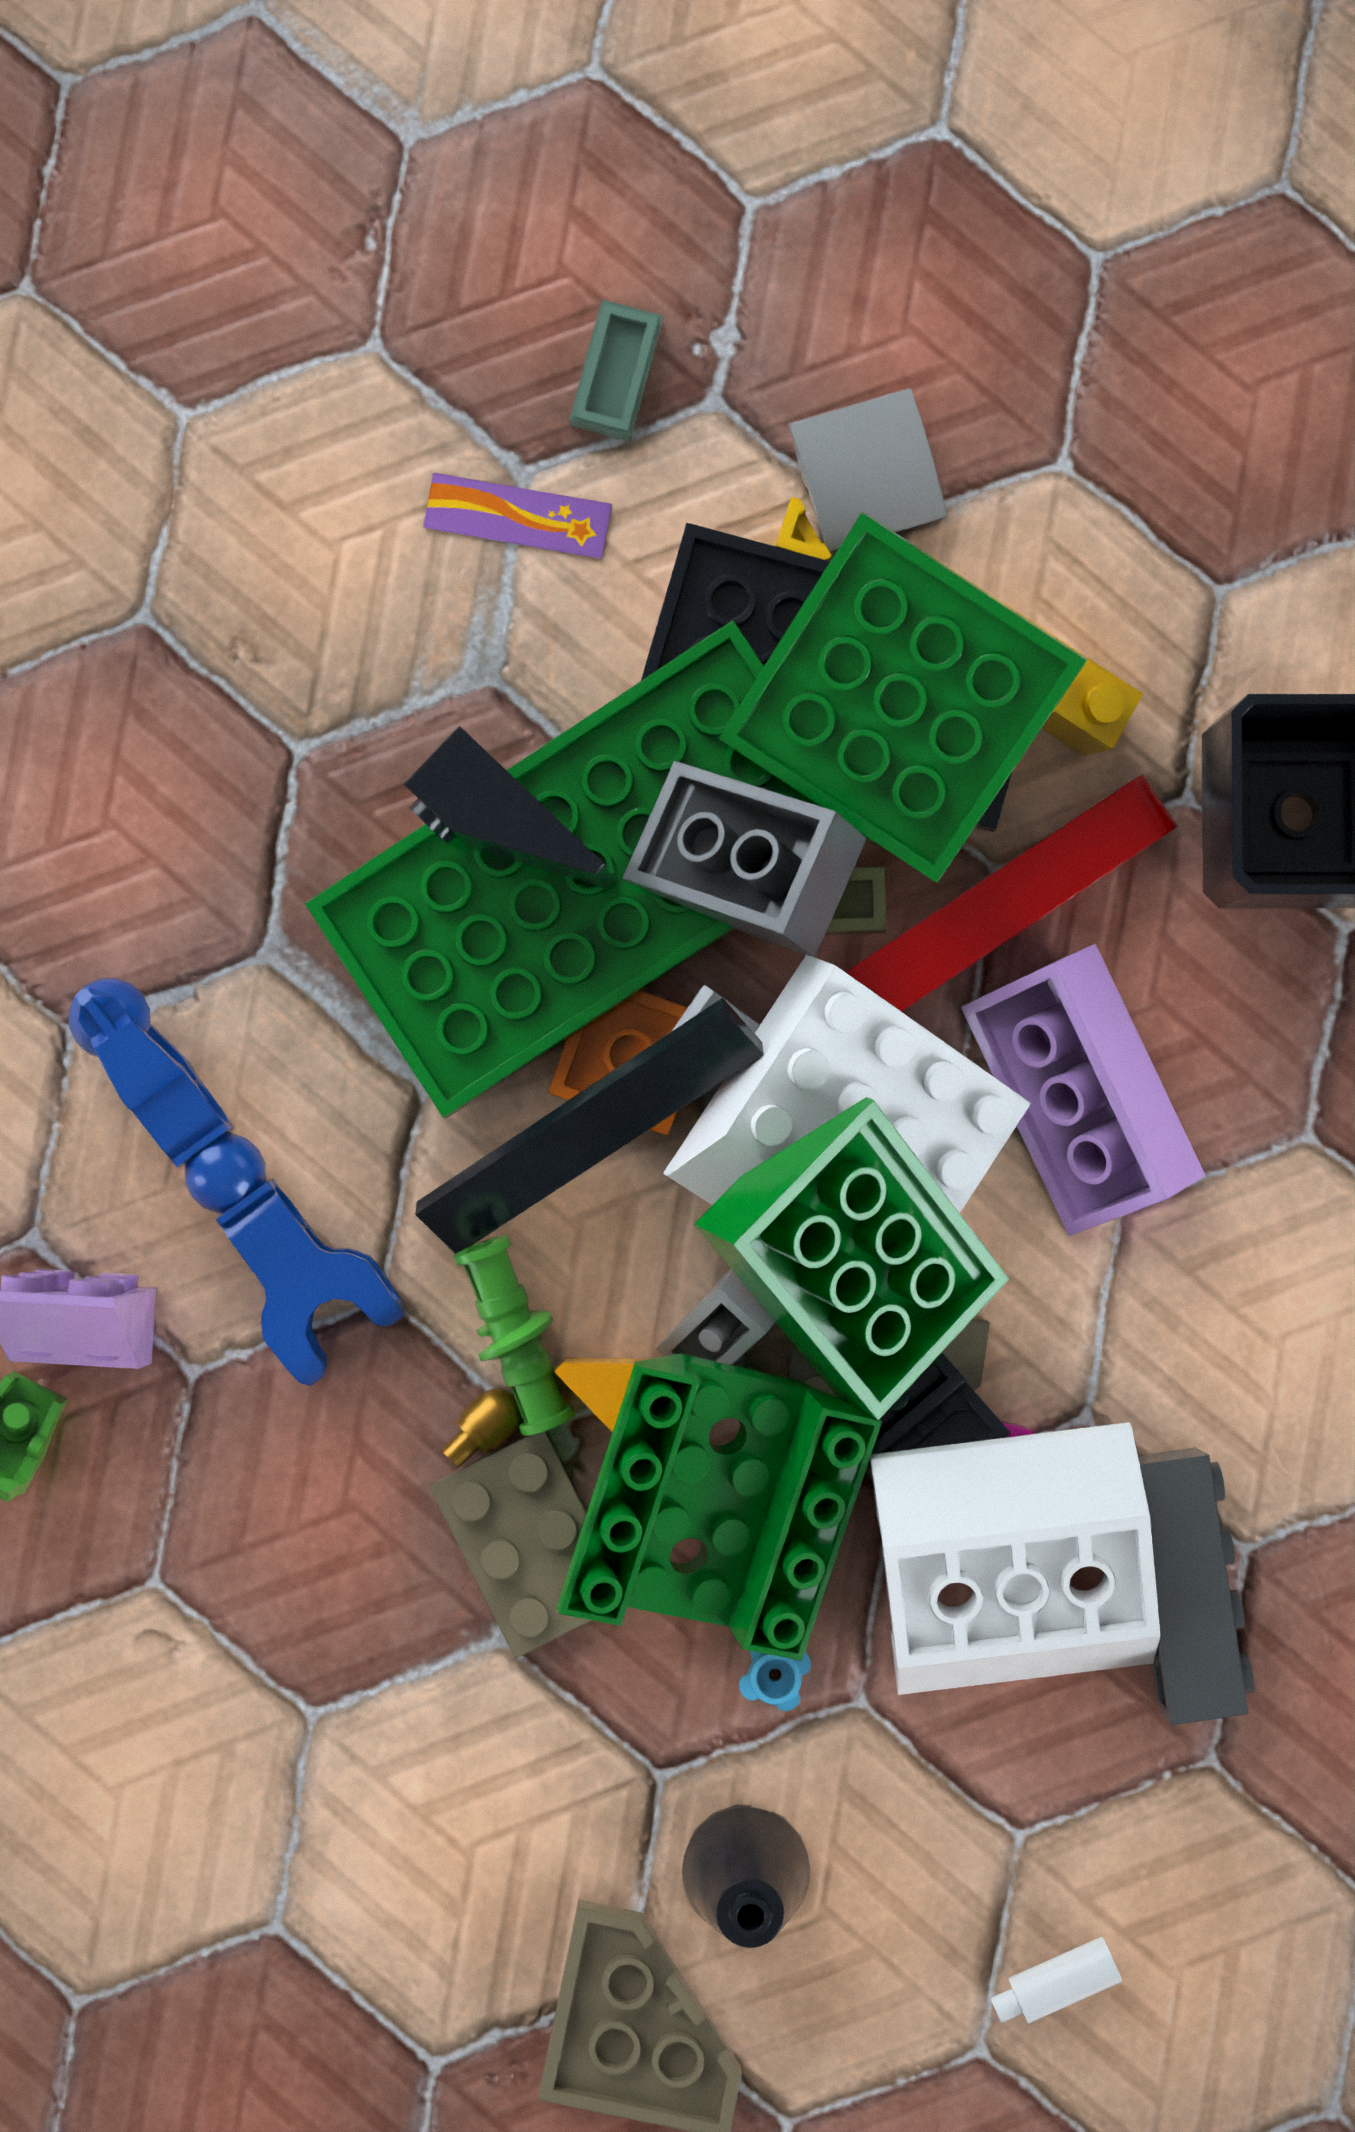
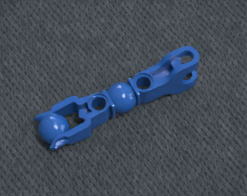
(228, 1178)

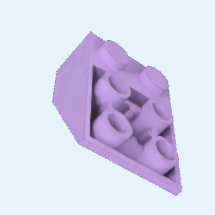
(77, 1321)

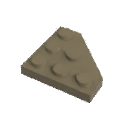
(633, 2031)

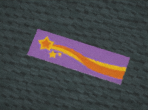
(517, 515)

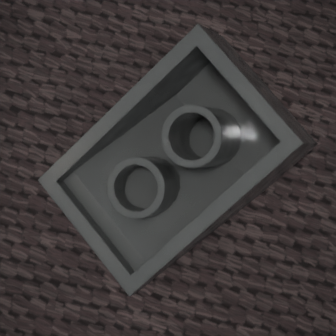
(746, 857)

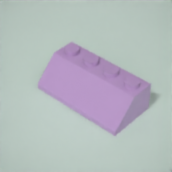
(1097, 1104)

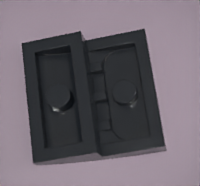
(937, 1412)

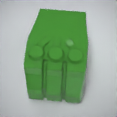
(26, 1428)

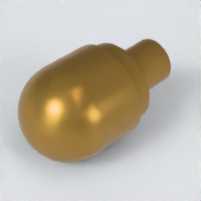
(484, 1425)

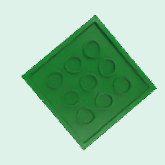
(902, 697)

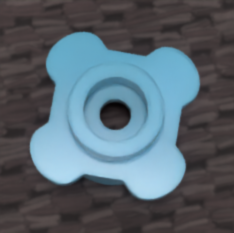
(775, 1692)

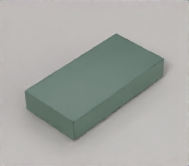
(616, 370)

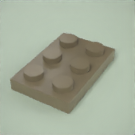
(518, 1533)

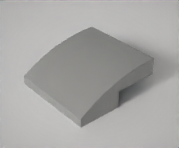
(870, 462)

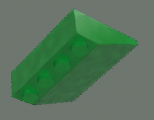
(855, 1255)

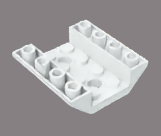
(1015, 1529)

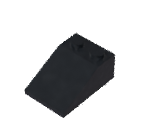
(478, 800)

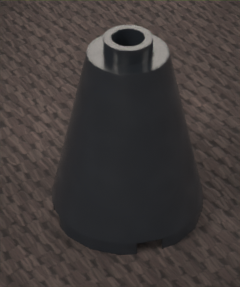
(746, 1873)

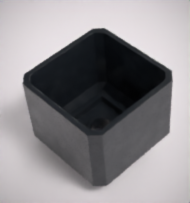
(1250, 764)

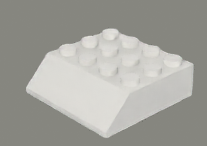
(824, 1052)

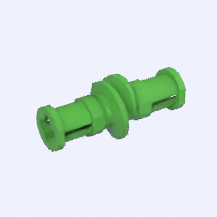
(514, 1335)

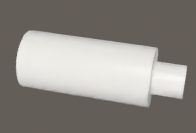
(1058, 1982)

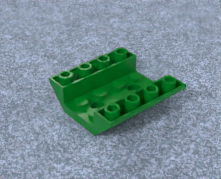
(761, 1505)

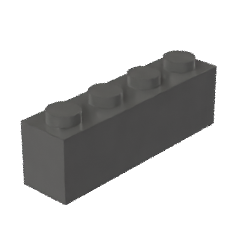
(1198, 1651)

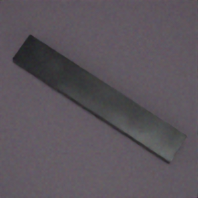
(590, 1126)

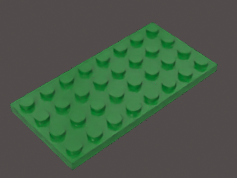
(503, 961)

